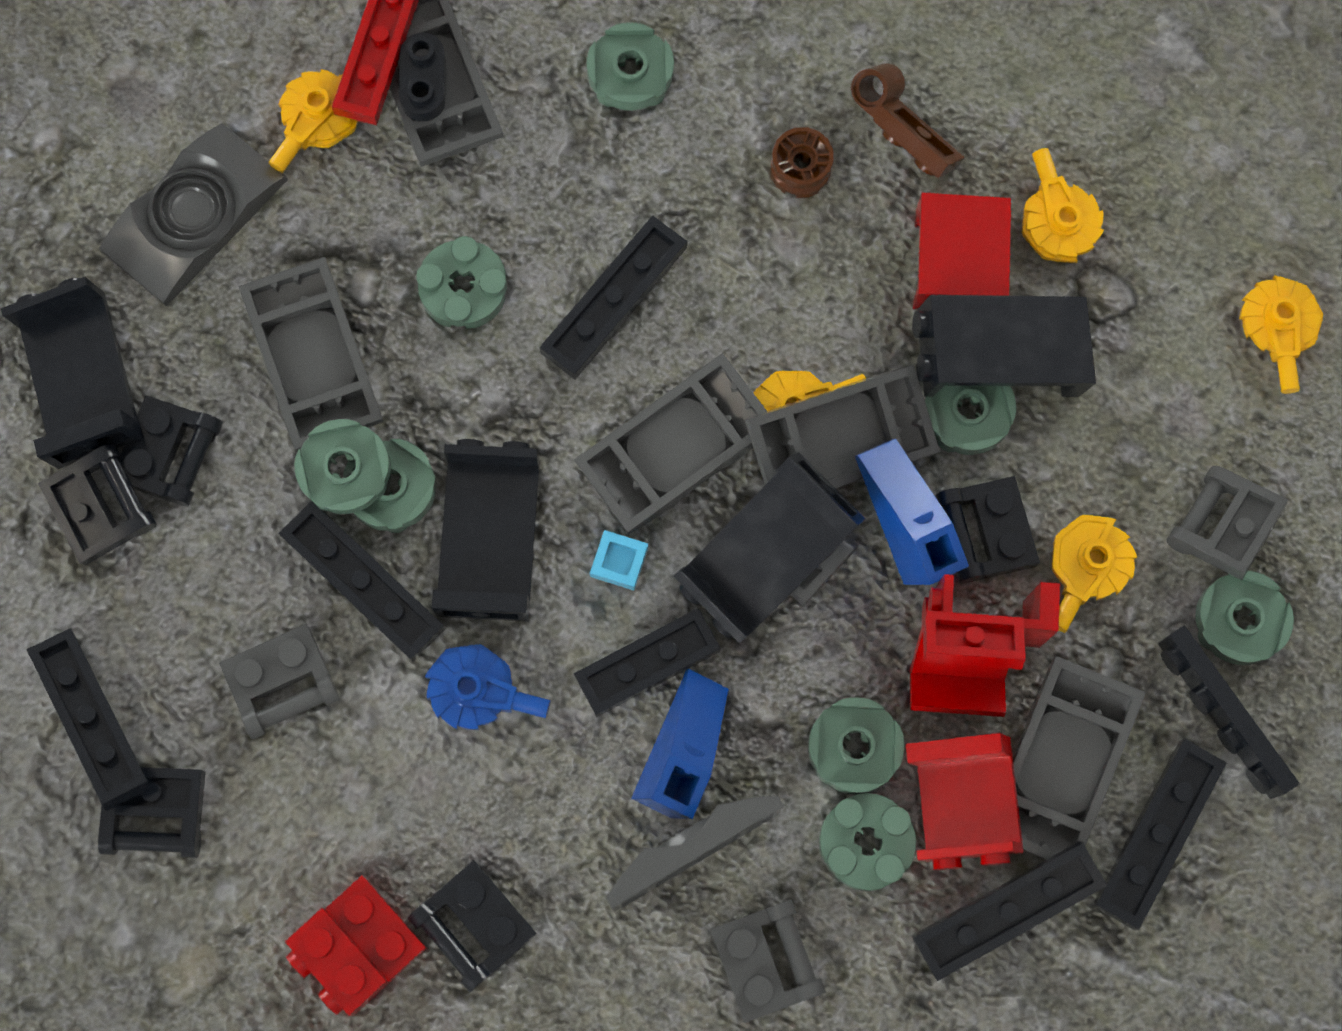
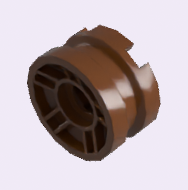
(813, 150)

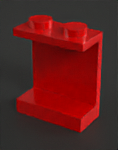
(963, 245)
(1039, 608)
(965, 662)
(967, 800)

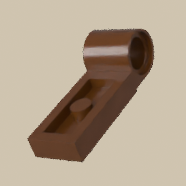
(901, 124)

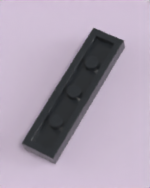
(613, 297)
(362, 581)
(88, 719)
(1236, 727)
(1159, 834)
(1009, 910)

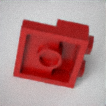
(353, 947)

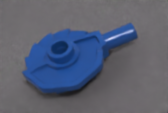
(474, 686)

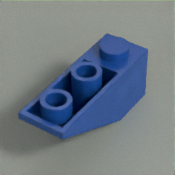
(910, 516)
(684, 749)

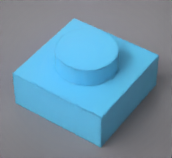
(619, 560)

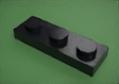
(647, 662)

